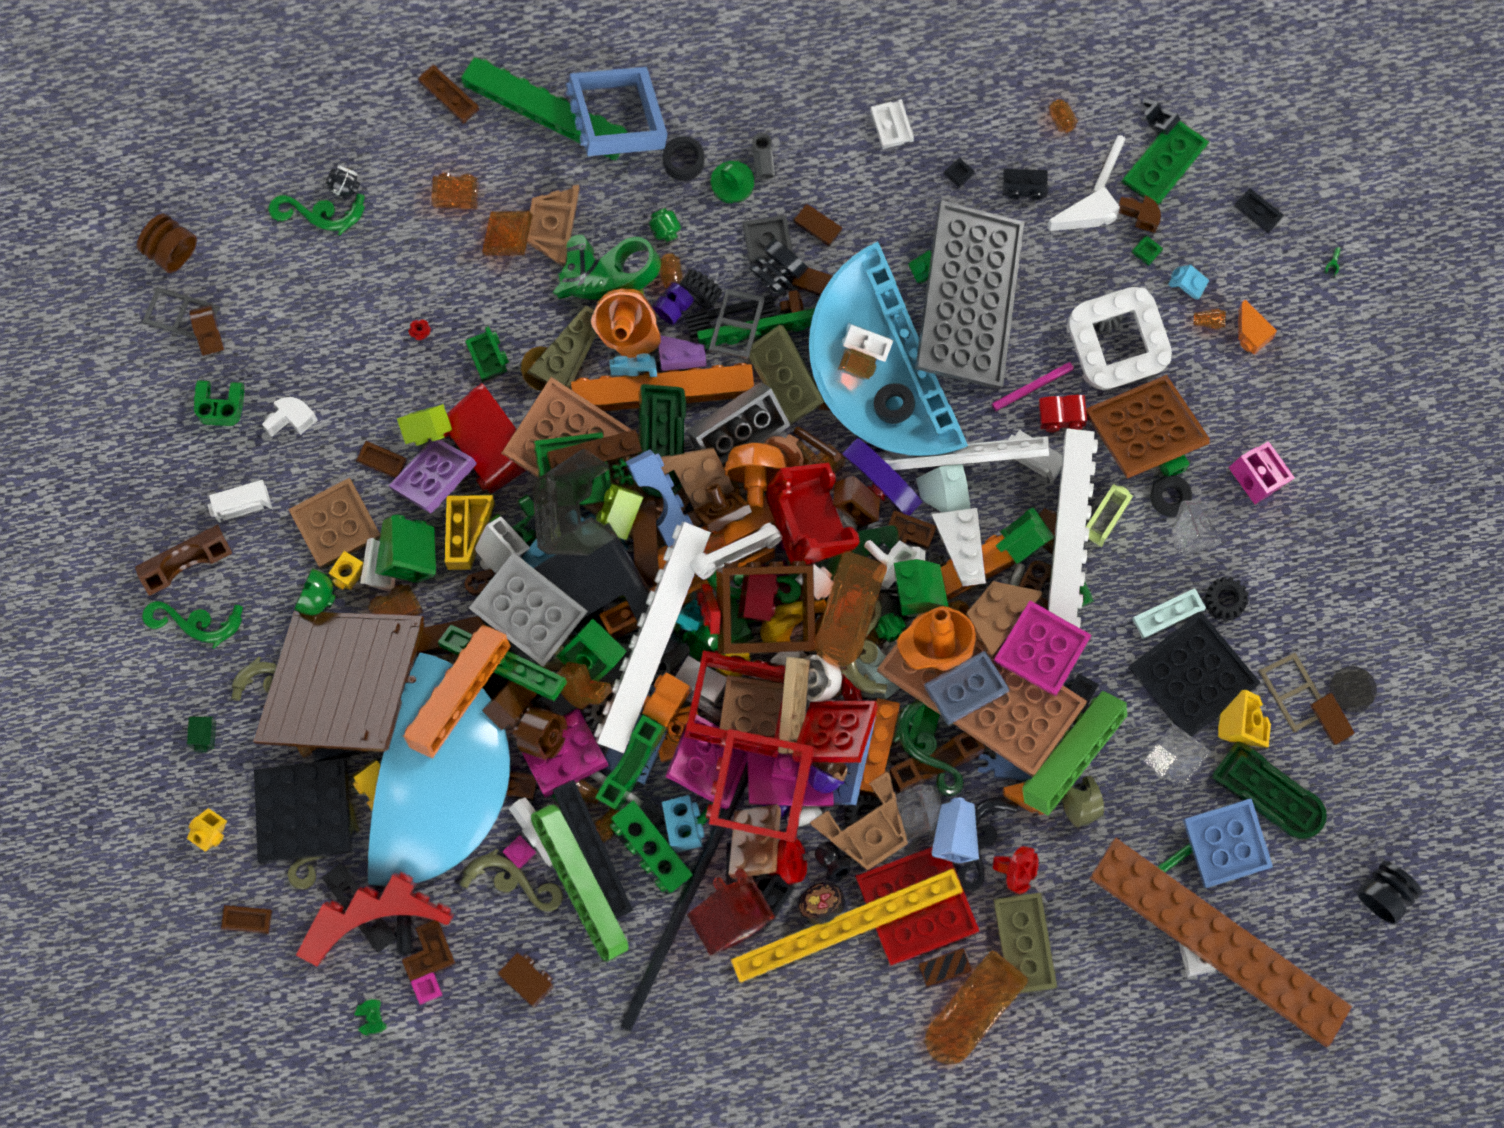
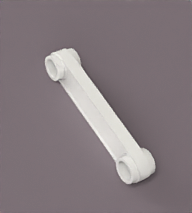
(706, 565)

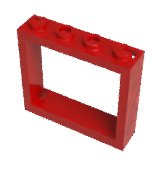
(738, 665)
(799, 793)

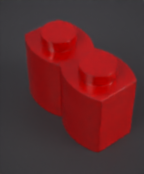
(1062, 412)

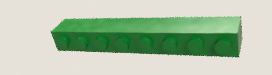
(531, 101)

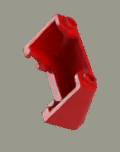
(482, 433)
(806, 513)

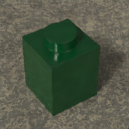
(201, 733)

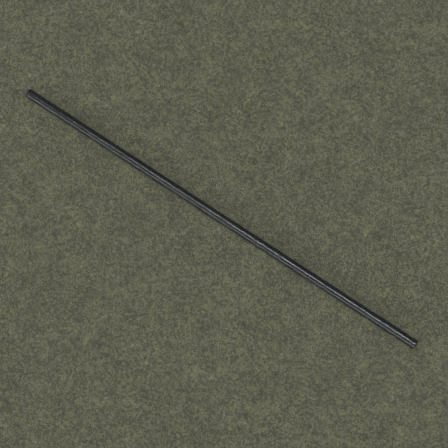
(688, 895)

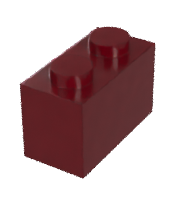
(758, 597)

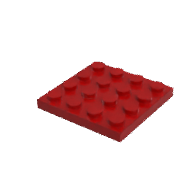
(927, 927)

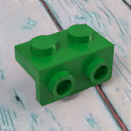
(486, 354)

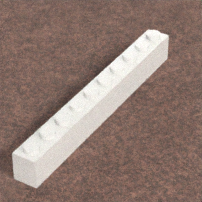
(1070, 525)
(652, 637)

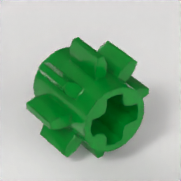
(619, 473)
(890, 627)

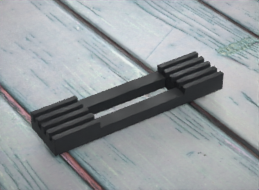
(700, 320)
(338, 881)

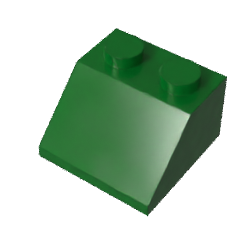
(919, 586)
(594, 649)

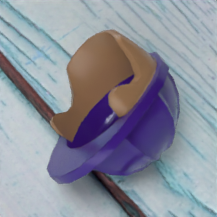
(827, 776)

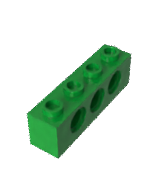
(648, 833)

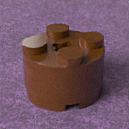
(540, 733)

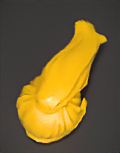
(785, 619)

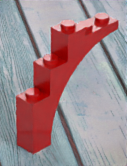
(396, 899)

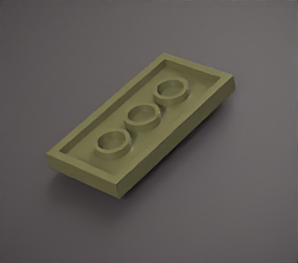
(786, 374)
(1026, 939)

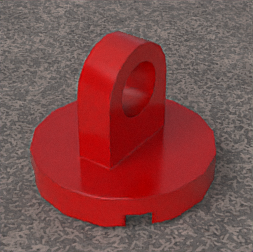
(790, 861)
(1019, 868)

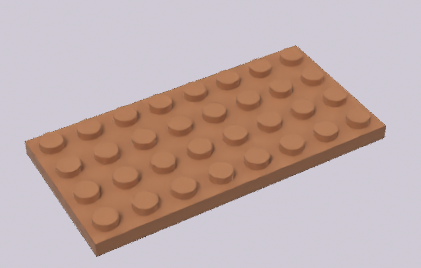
(564, 413)
(1017, 726)

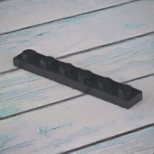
(592, 847)

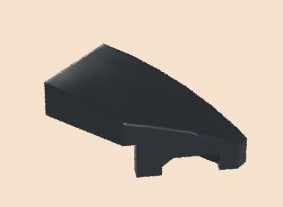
(1159, 118)

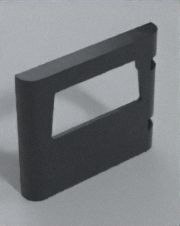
(592, 583)

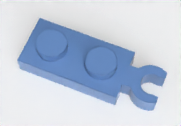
(1003, 768)

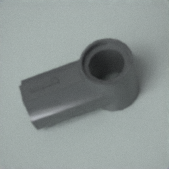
(763, 157)
(672, 659)

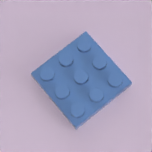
(1227, 843)

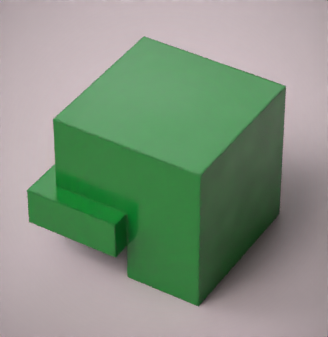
(1025, 536)

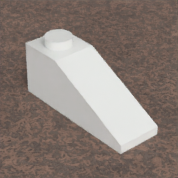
(1089, 212)

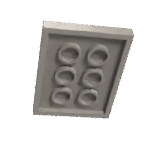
(528, 609)

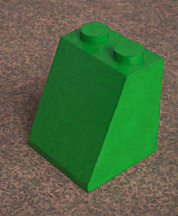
(406, 550)

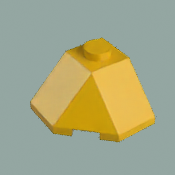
(1244, 721)

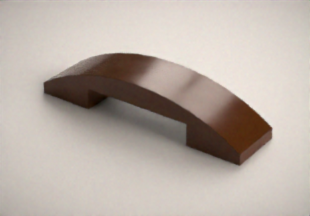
(646, 540)

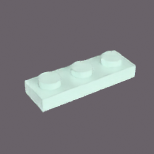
(1169, 613)

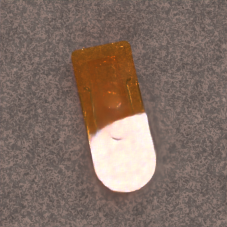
(849, 609)
(974, 1009)

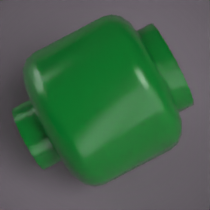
(664, 225)

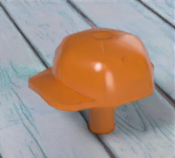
(626, 322)
(755, 467)
(938, 640)

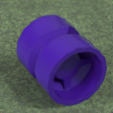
(671, 305)

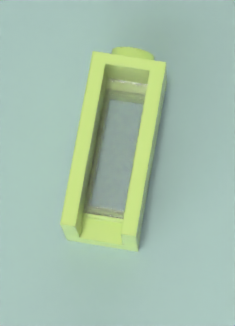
(1108, 514)

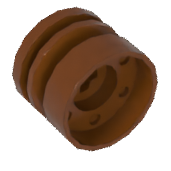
(166, 243)

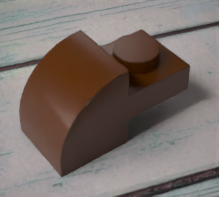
(1146, 213)
(206, 330)

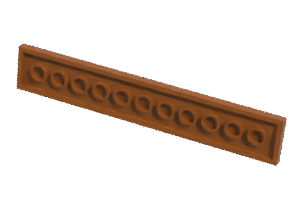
(1221, 942)

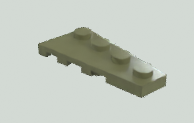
(567, 351)

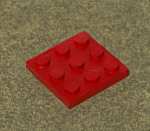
(837, 730)

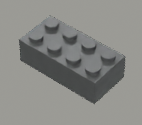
(742, 421)

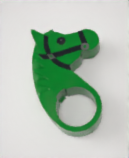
(593, 278)

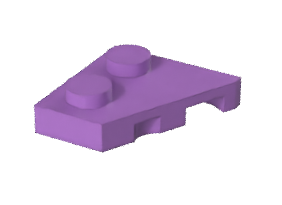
(680, 354)

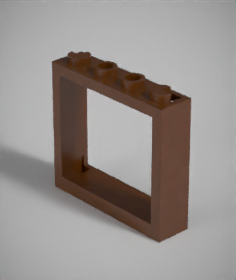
(723, 601)

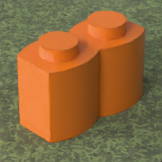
(666, 699)

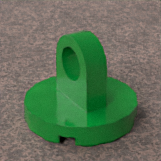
(732, 182)

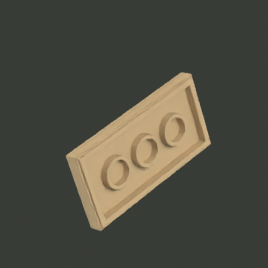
(794, 700)

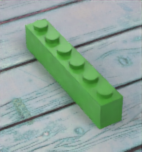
(1074, 752)

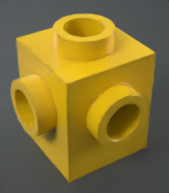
(206, 830)

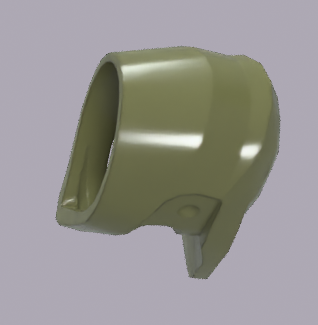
(1084, 806)

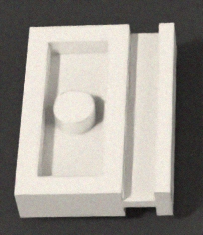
(892, 124)
(368, 572)

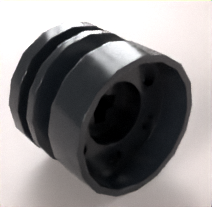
(778, 268)
(1389, 892)

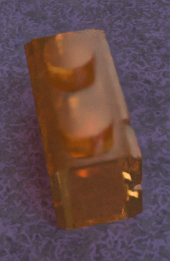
(455, 191)

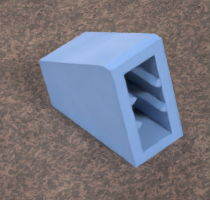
(956, 832)

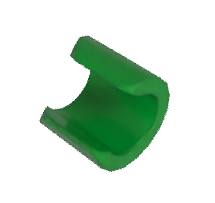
(1333, 263)

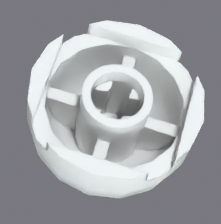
(823, 679)

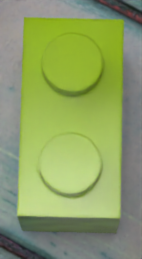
(424, 424)
(620, 509)

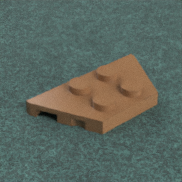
(553, 223)
(998, 612)

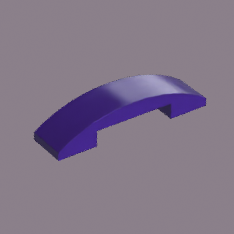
(882, 476)

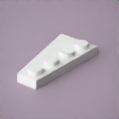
(963, 543)

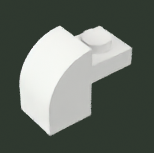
(289, 411)

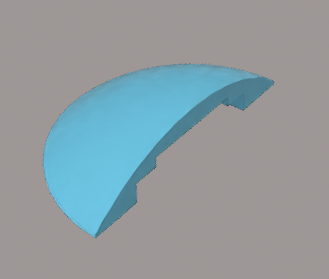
(868, 297)
(438, 808)

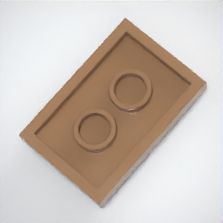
(753, 851)

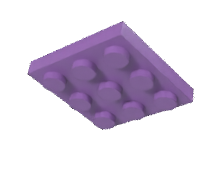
(432, 475)

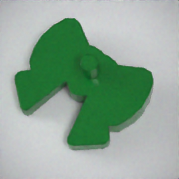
(373, 1016)

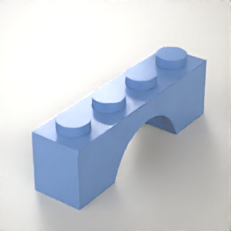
(647, 472)

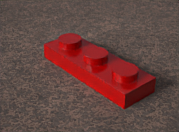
(709, 608)

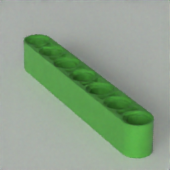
(579, 882)

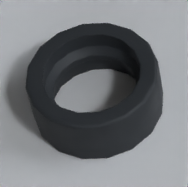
(683, 174)

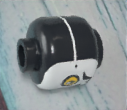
(342, 181)

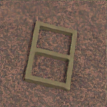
(1295, 728)

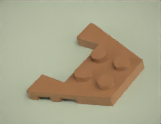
(695, 473)
(873, 835)

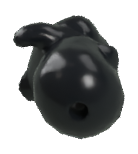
(830, 858)

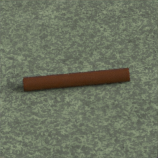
(818, 444)

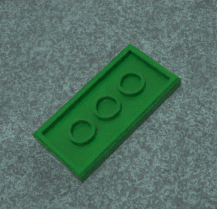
(1165, 162)

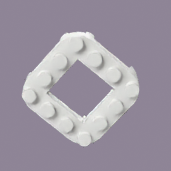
(1088, 348)

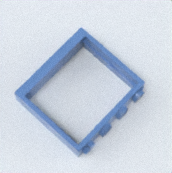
(617, 143)

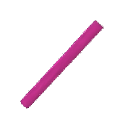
(1036, 384)

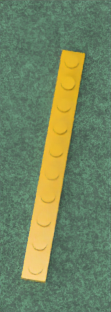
(846, 925)

